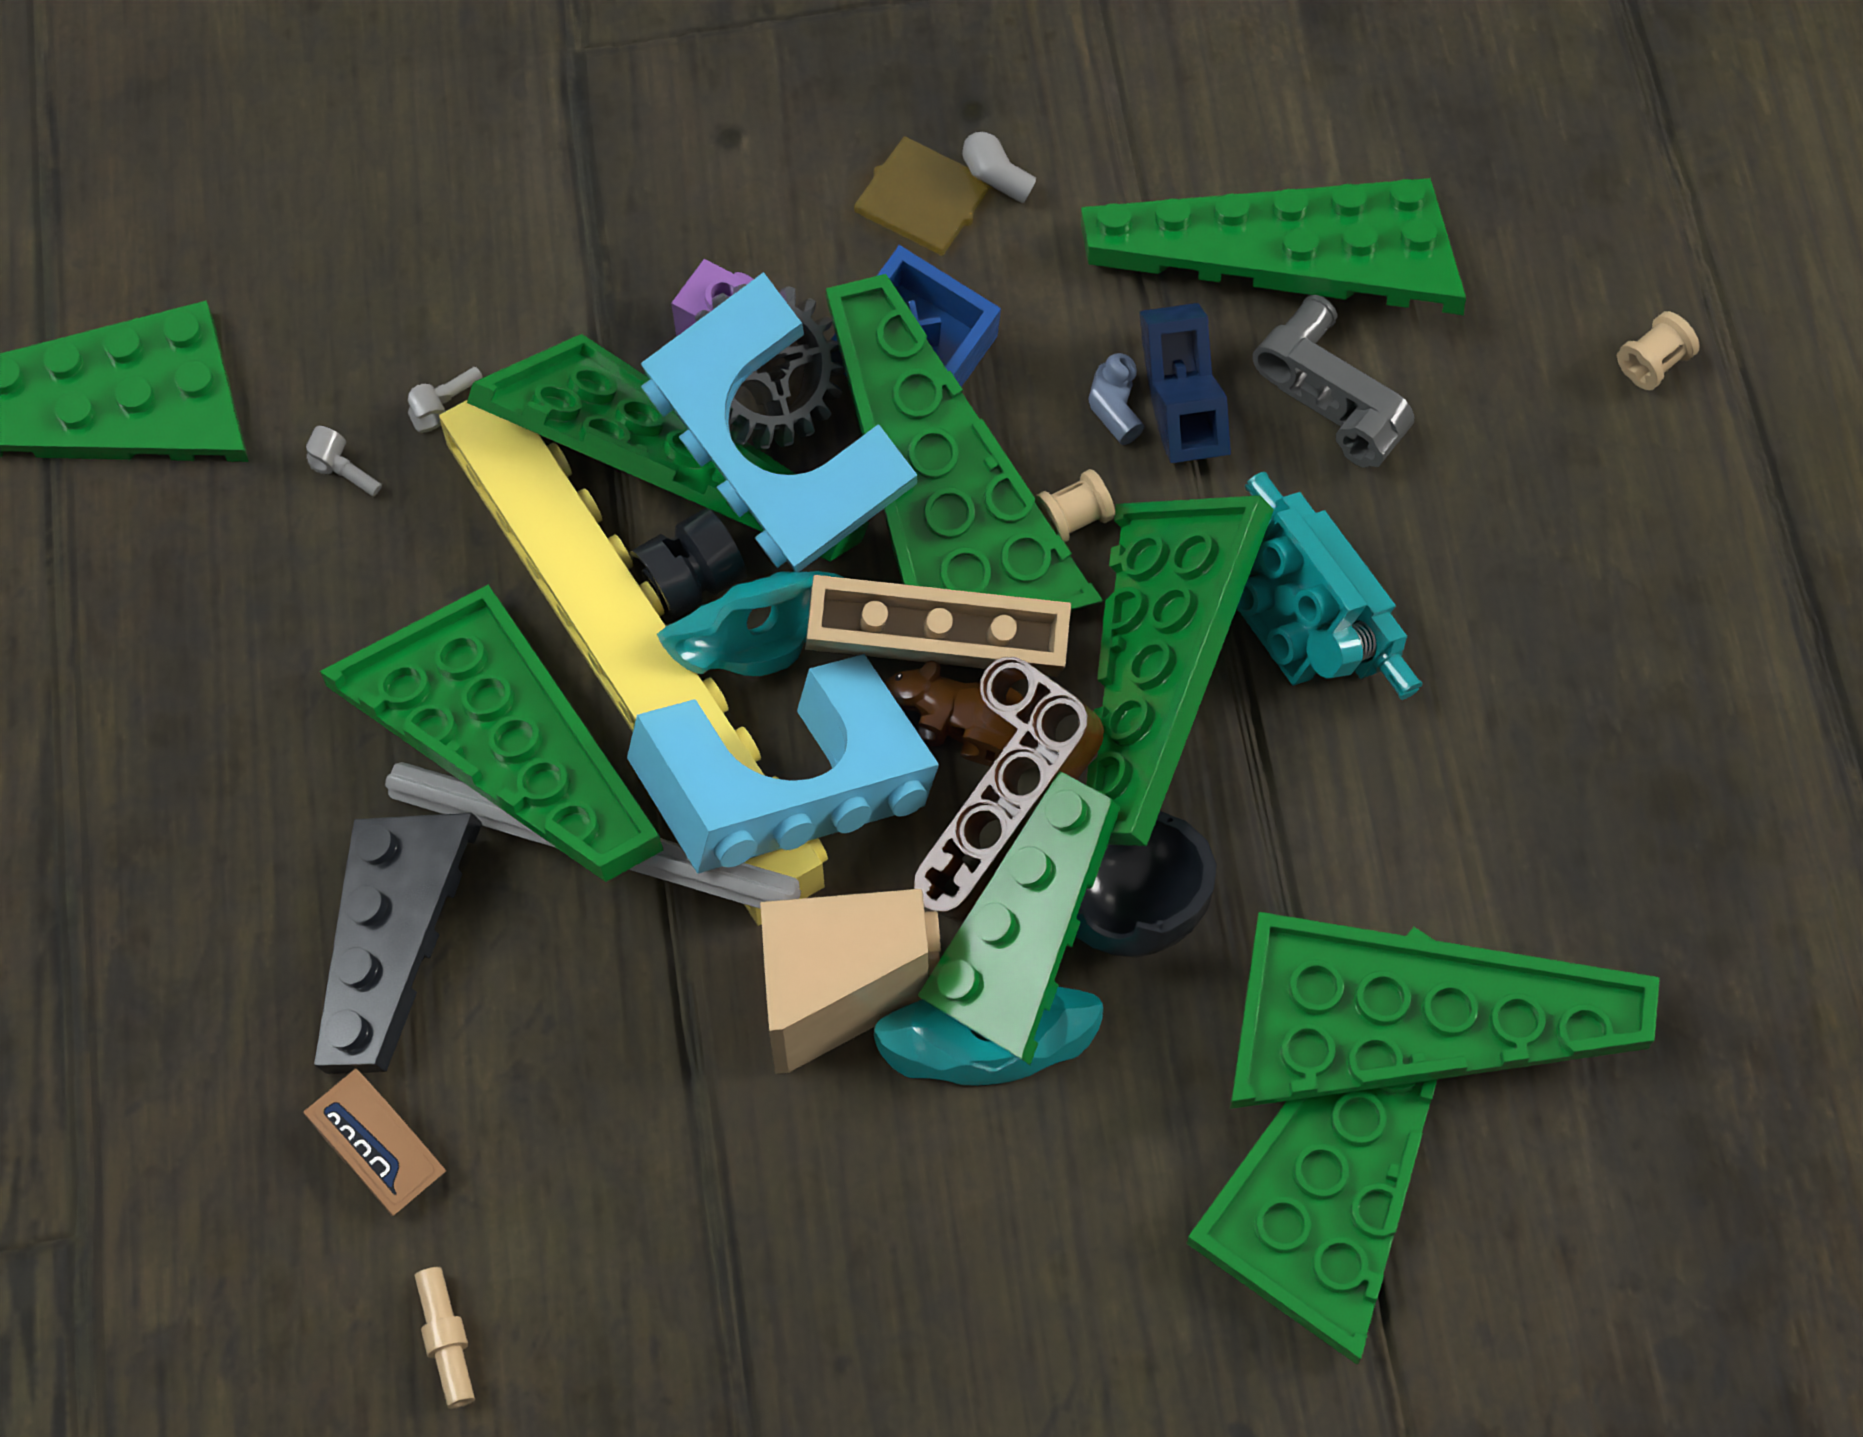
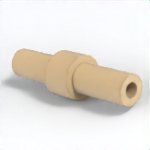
(444, 1337)

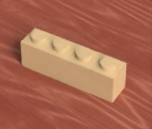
(935, 624)

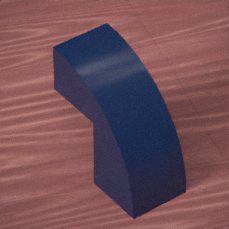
(1183, 392)

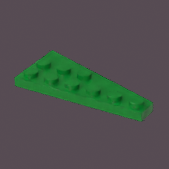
(1292, 240)
(123, 392)
(599, 409)
(970, 513)
(1161, 636)
(494, 718)
(1385, 1009)
(1320, 1206)

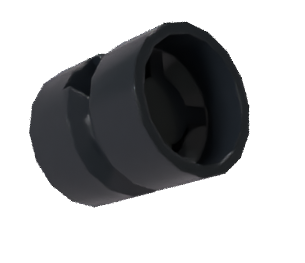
(689, 563)

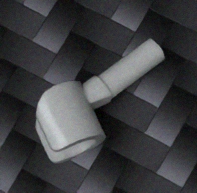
(427, 402)
(324, 457)

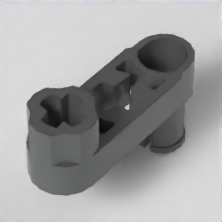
(1367, 411)

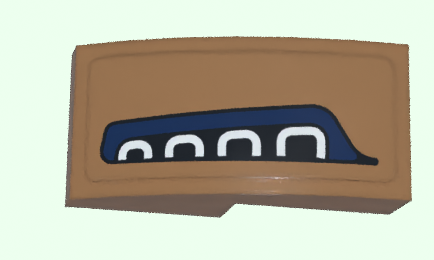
(374, 1141)

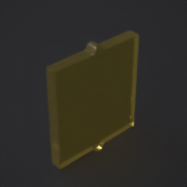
(922, 196)

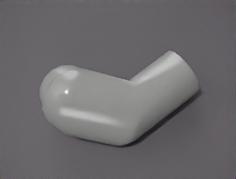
(991, 165)

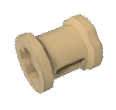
(1658, 350)
(1077, 505)

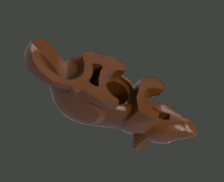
(953, 711)

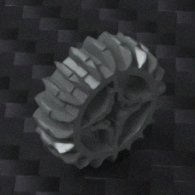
(773, 387)

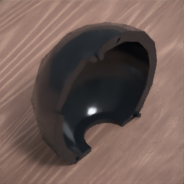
(1150, 892)

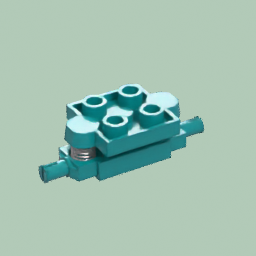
(1318, 599)

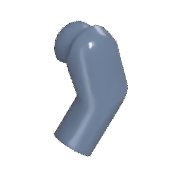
(1110, 397)

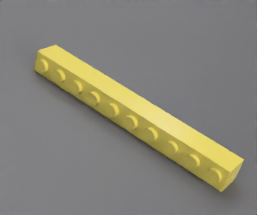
(595, 593)

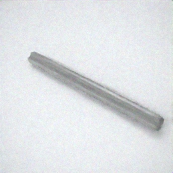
(451, 796)

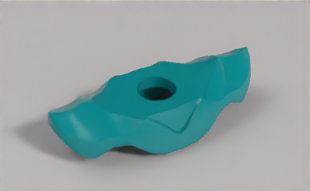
(719, 635)
(932, 1045)

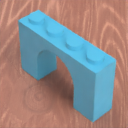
(698, 381)
(733, 813)

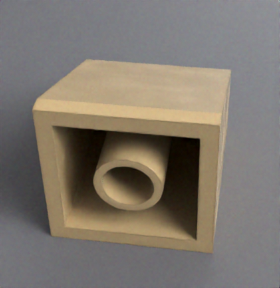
(842, 967)

